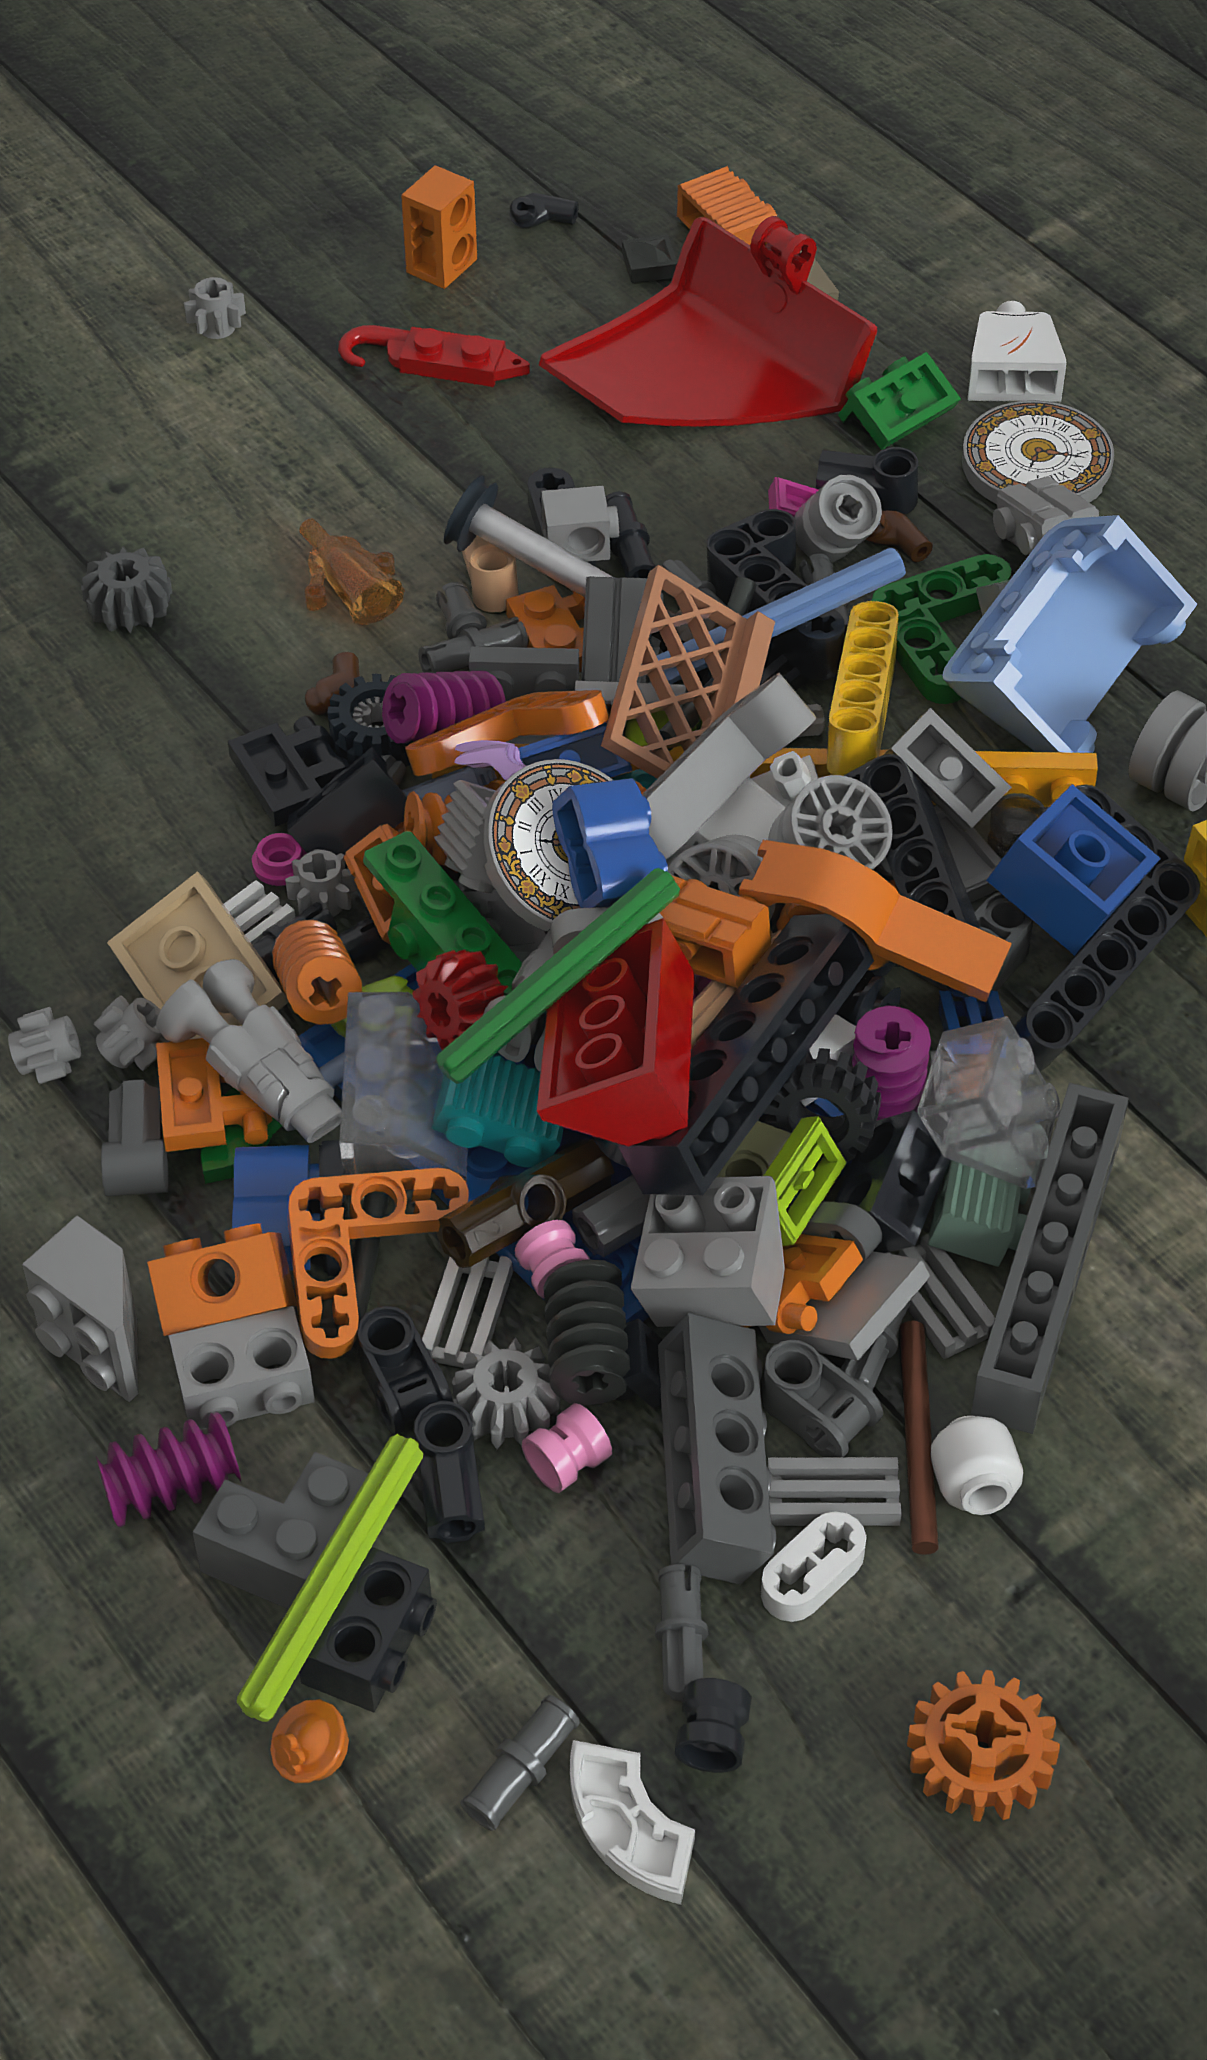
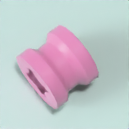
(546, 1250)

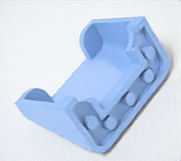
(1067, 632)

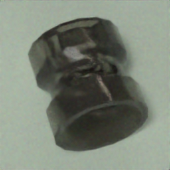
(1010, 819)

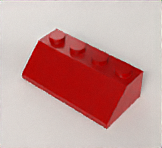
(622, 1044)

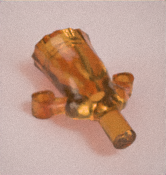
(355, 574)

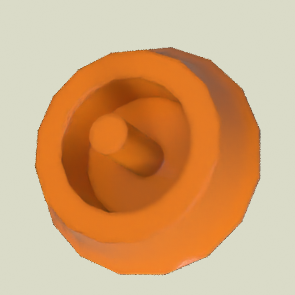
(309, 1742)

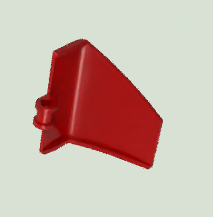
(725, 340)

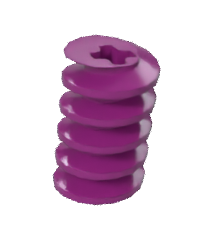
(431, 702)
(896, 1051)
(167, 1468)

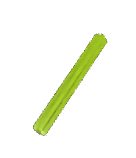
(329, 1579)

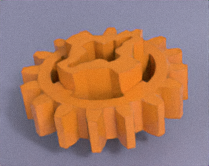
(971, 1774)

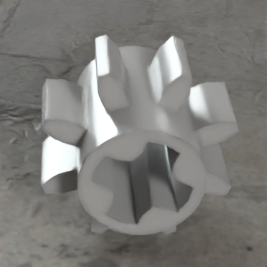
(214, 308)
(322, 879)
(129, 1033)
(44, 1045)

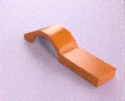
(885, 919)

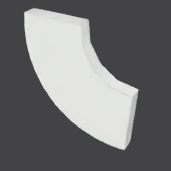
(625, 1824)

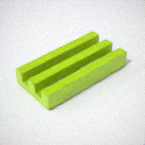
(794, 1172)

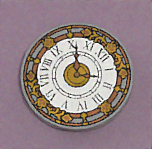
(1033, 442)
(523, 843)

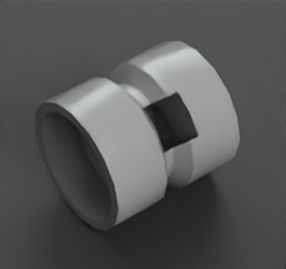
(838, 517)

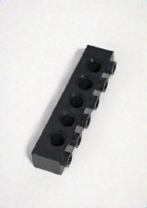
(753, 1051)

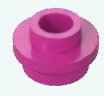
(274, 858)

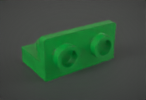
(900, 400)

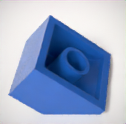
(1072, 869)

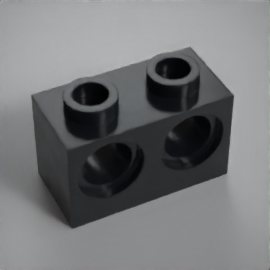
(896, 1179)
(373, 1629)

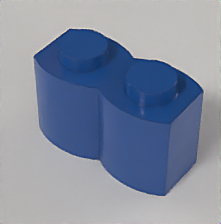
(605, 839)
(263, 1187)

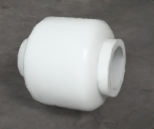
(976, 1464)

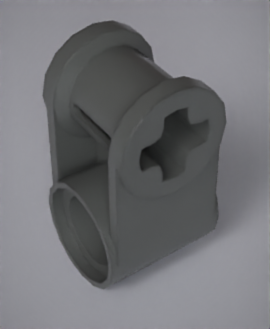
(822, 1409)

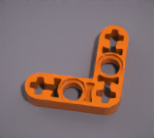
(526, 715)
(333, 1235)

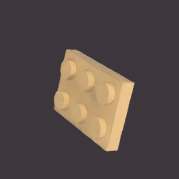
(185, 938)

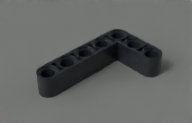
(918, 848)
(1117, 945)

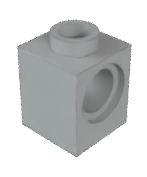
(580, 521)

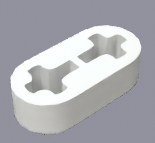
(804, 1556)

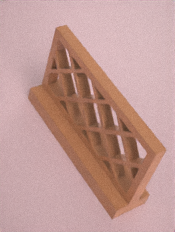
(734, 671)

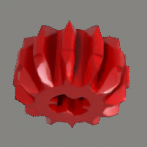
(455, 993)

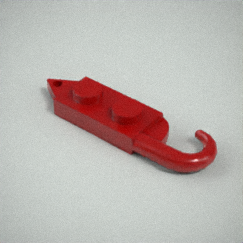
(438, 354)

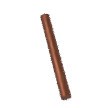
(918, 1438)

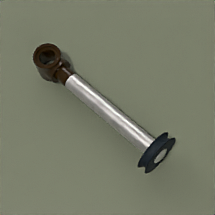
(477, 517)

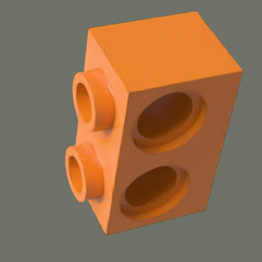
(439, 226)

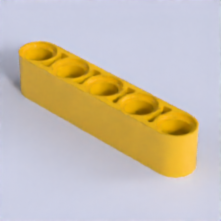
(862, 687)

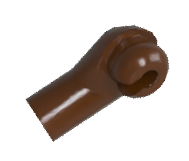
(899, 531)
(344, 671)

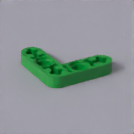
(921, 616)

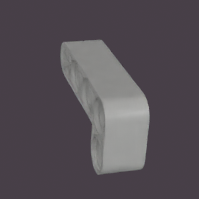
(723, 761)

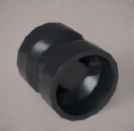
(713, 1725)

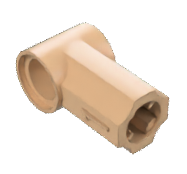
(491, 575)

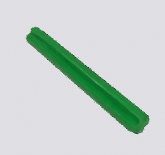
(557, 976)

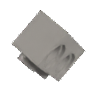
(239, 1357)

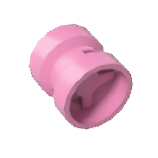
(567, 1447)

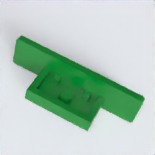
(431, 910)

